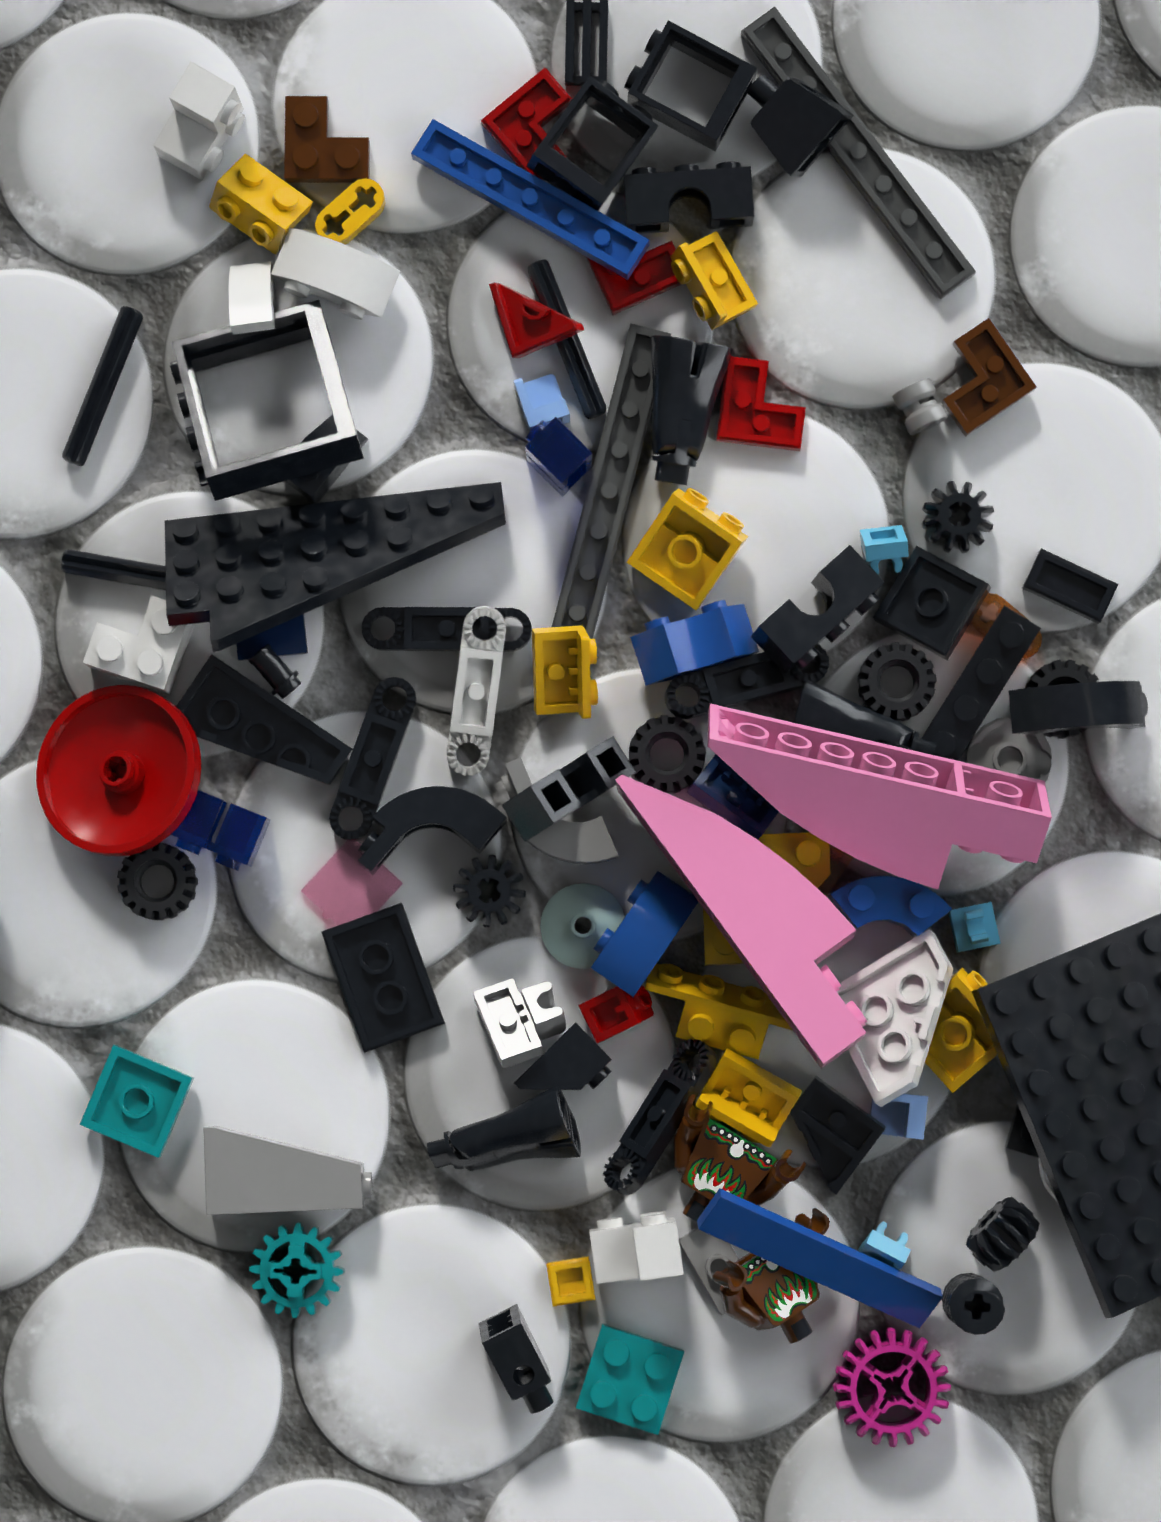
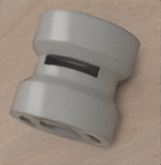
(920, 406)

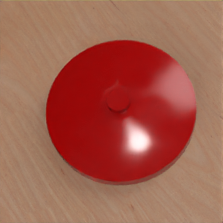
(118, 770)

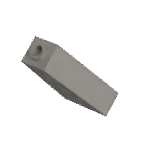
(272, 1176)

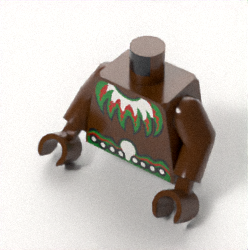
(718, 1158)
(768, 1294)

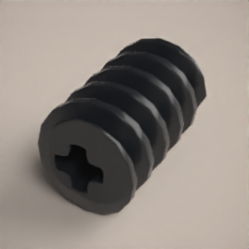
(982, 1317)

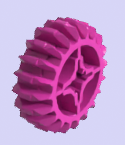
(881, 1404)

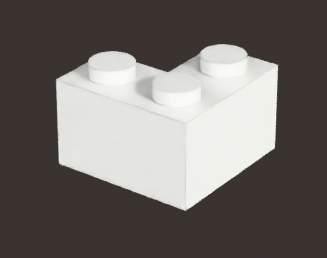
(202, 119)
(144, 658)
(636, 1249)

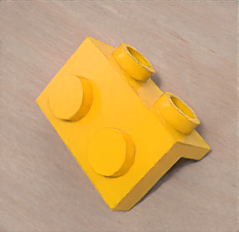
(258, 203)
(712, 280)
(563, 671)
(748, 1098)

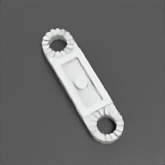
(476, 690)

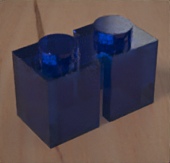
(557, 455)
(238, 836)

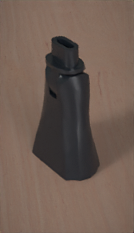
(684, 395)
(834, 713)
(531, 1130)

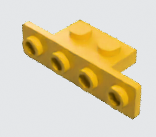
(717, 1010)

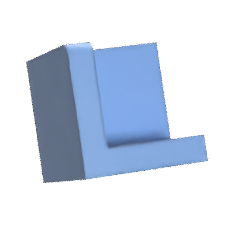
(541, 400)
(903, 1116)

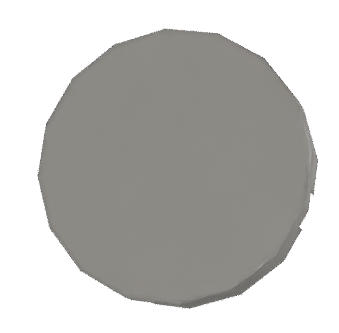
(1013, 753)

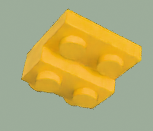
(688, 547)
(960, 1037)

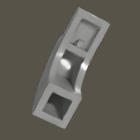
(565, 841)

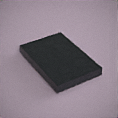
(383, 977)

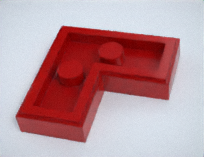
(520, 118)
(648, 279)
(749, 419)

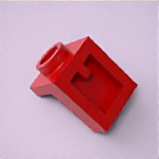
(616, 1012)

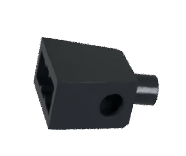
(795, 121)
(511, 1346)

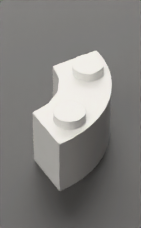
(335, 273)

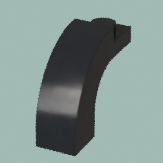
(1078, 707)
(431, 807)

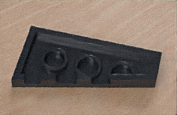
(249, 720)

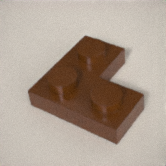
(314, 155)
(997, 381)

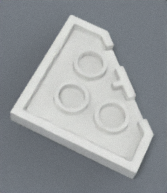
(902, 1006)

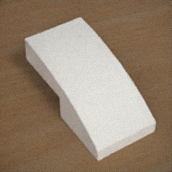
(251, 297)

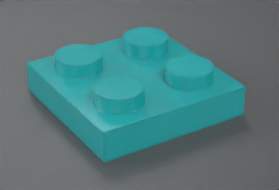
(136, 1101)
(630, 1379)

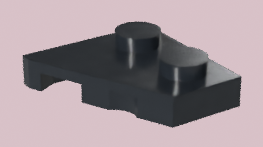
(835, 1131)

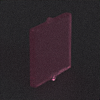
(346, 889)

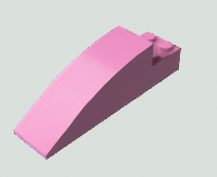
(883, 799)
(763, 910)

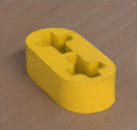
(344, 204)

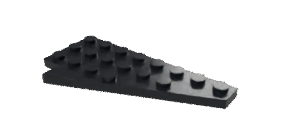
(284, 561)

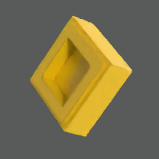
(570, 1281)

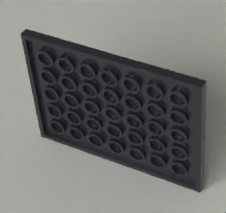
(1087, 1077)

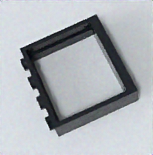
(222, 347)

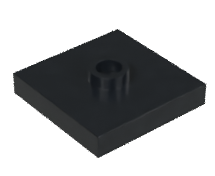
(932, 602)

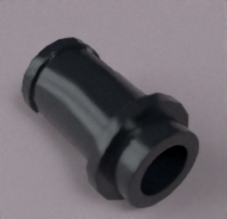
(275, 671)

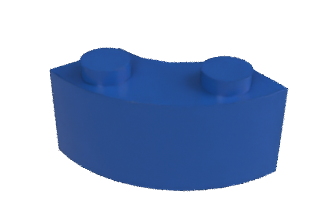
(693, 643)
(891, 901)
(644, 933)

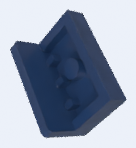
(732, 798)

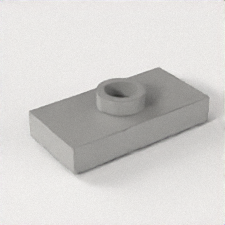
(708, 1256)

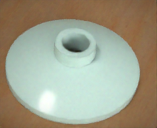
(560, 918)

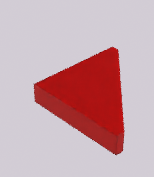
(529, 323)

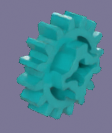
(297, 1289)

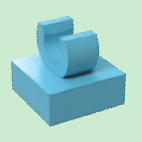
(884, 544)
(974, 927)
(885, 1249)

